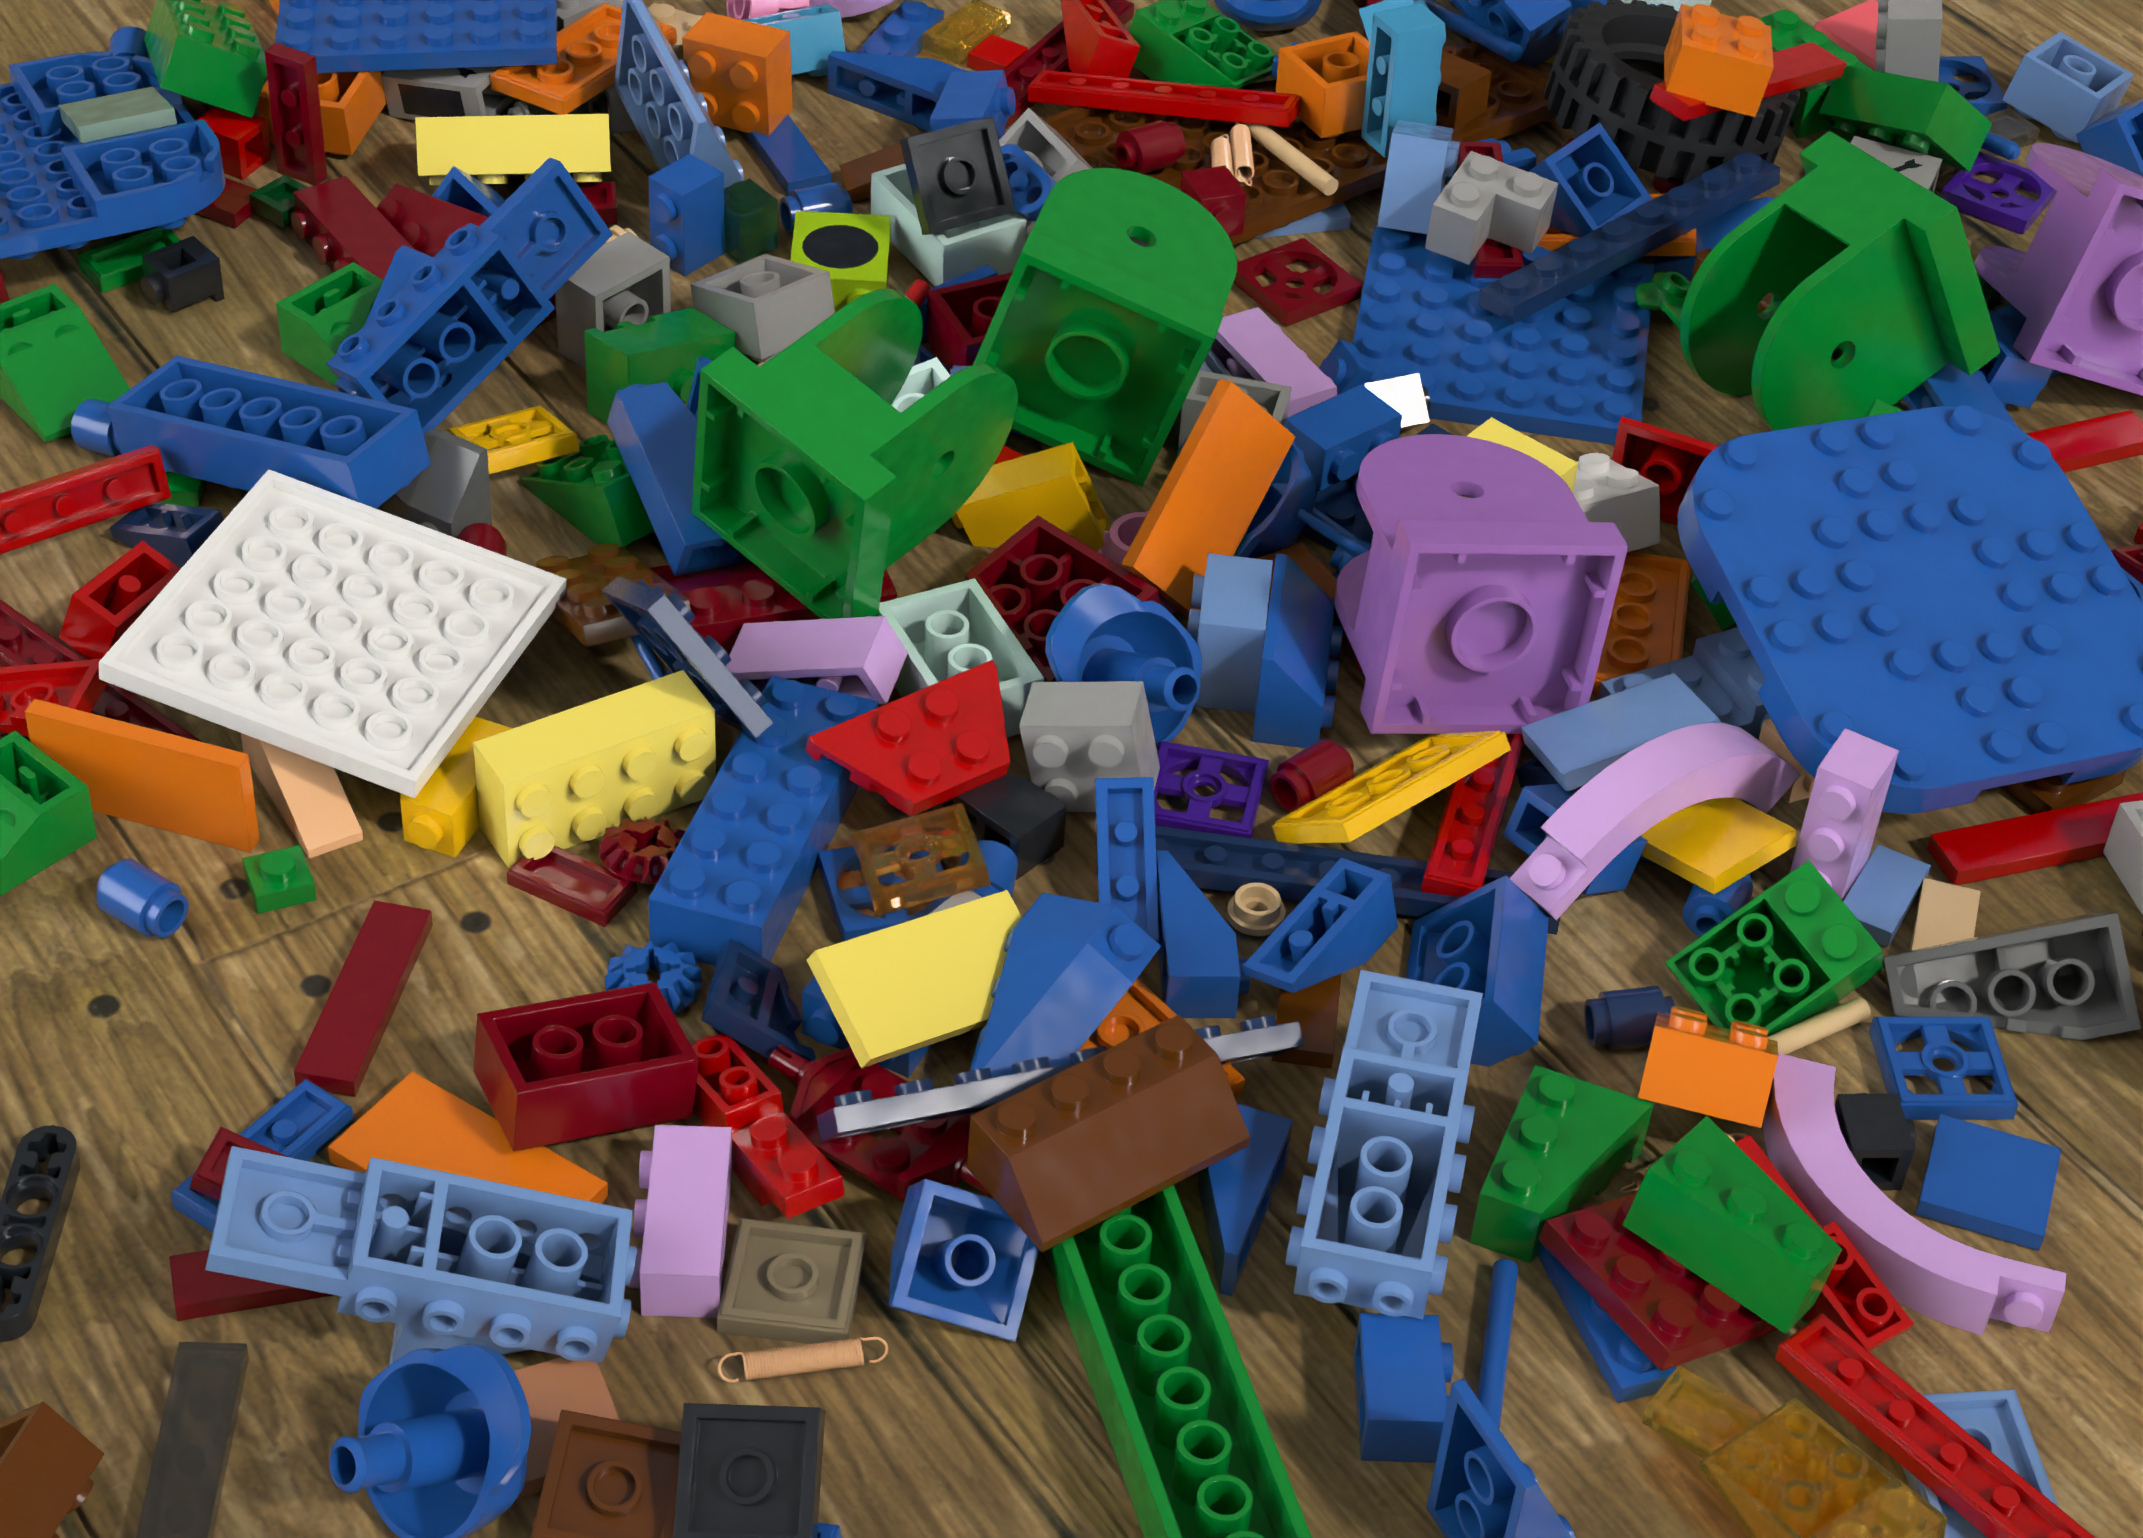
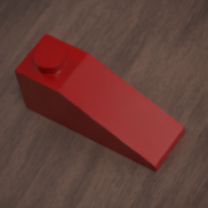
(1097, 39)

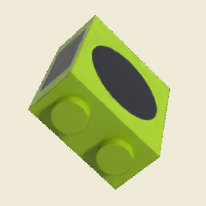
(848, 247)

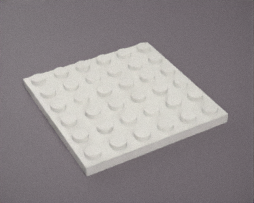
(335, 632)

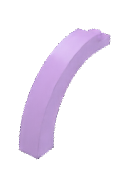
(1639, 793)
(1911, 1259)

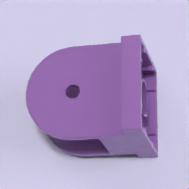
(2081, 271)
(1478, 602)

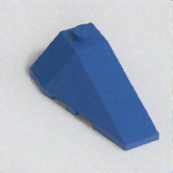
(1059, 980)

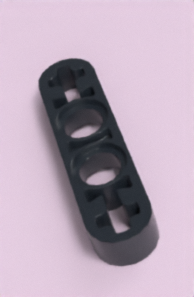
(38, 1230)

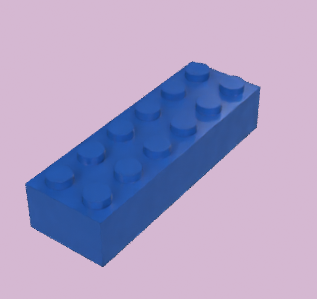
(241, 424)
(757, 830)

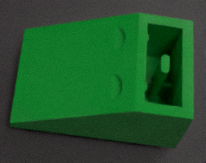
(1197, 46)
(324, 315)
(52, 361)
(592, 492)
(41, 812)
(1779, 956)

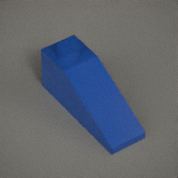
(890, 84)
(1329, 930)
(1197, 948)
(1239, 1191)

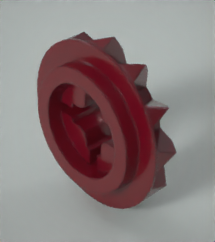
(620, 846)

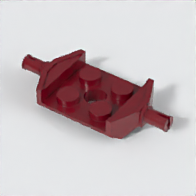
(922, 1151)

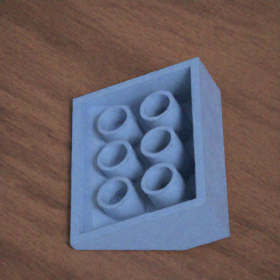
(662, 99)

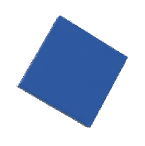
(1989, 1182)

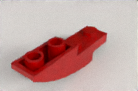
(767, 1147)
(1853, 1292)

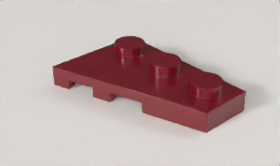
(425, 219)

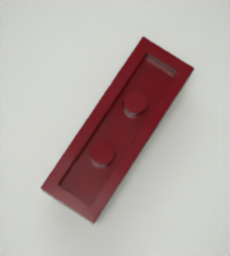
(296, 114)

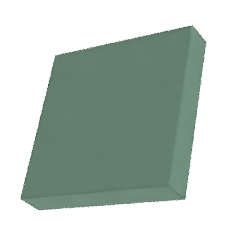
(117, 114)

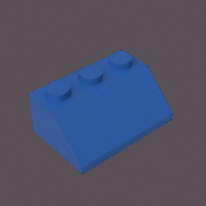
(1296, 660)
(1489, 946)

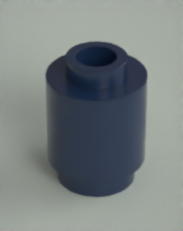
(1625, 1017)

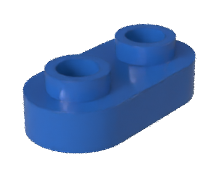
(1027, 181)

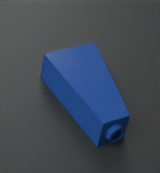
(659, 448)

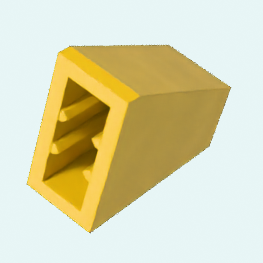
(1040, 484)
(447, 806)

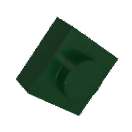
(276, 200)

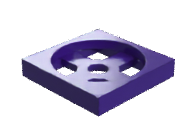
(2014, 211)
(1210, 764)

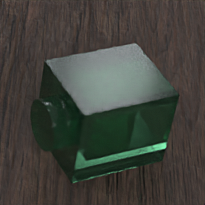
(749, 221)

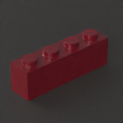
(345, 227)

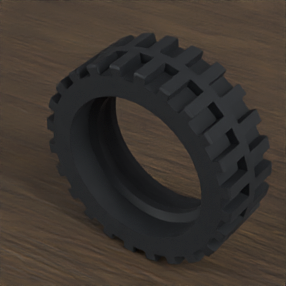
(1607, 76)

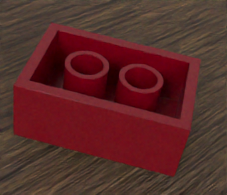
(585, 1065)

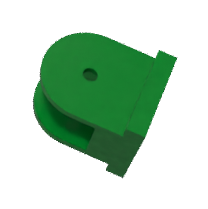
(1851, 266)
(1109, 328)
(819, 469)

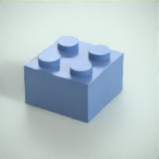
(2066, 86)
(1416, 174)
(1230, 629)

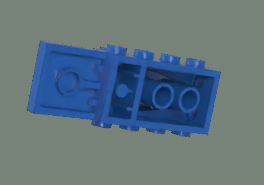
(462, 312)

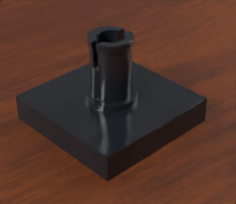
(957, 175)
(749, 1471)

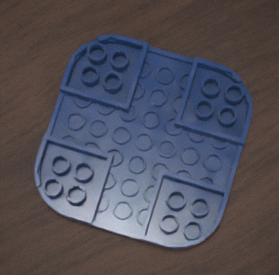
(81, 192)
(1927, 595)

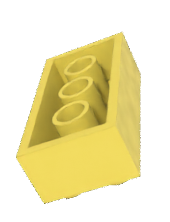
(513, 145)
(595, 766)

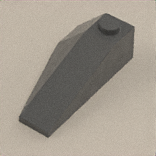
(450, 490)
(2035, 979)

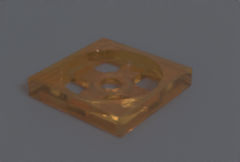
(915, 835)

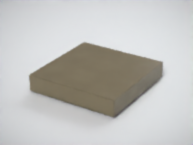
(792, 1282)

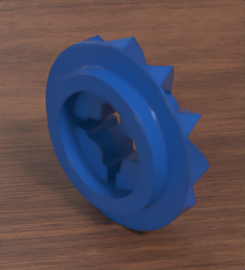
(678, 972)

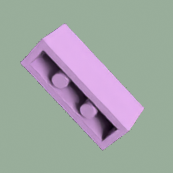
(1260, 351)
(836, 654)
(1845, 809)
(683, 1221)

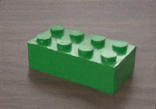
(207, 53)

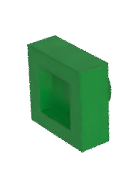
(279, 879)

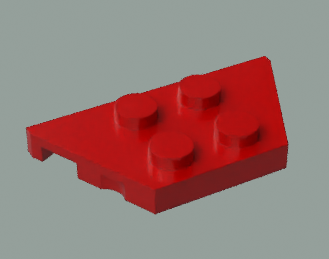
(925, 742)

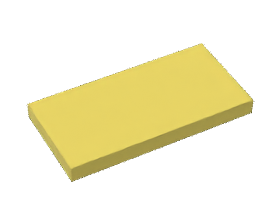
(917, 978)

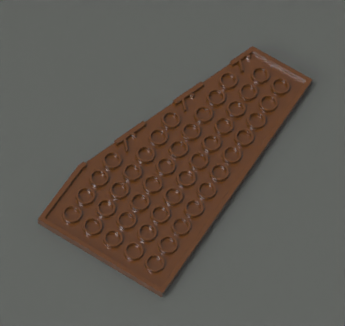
(1278, 191)

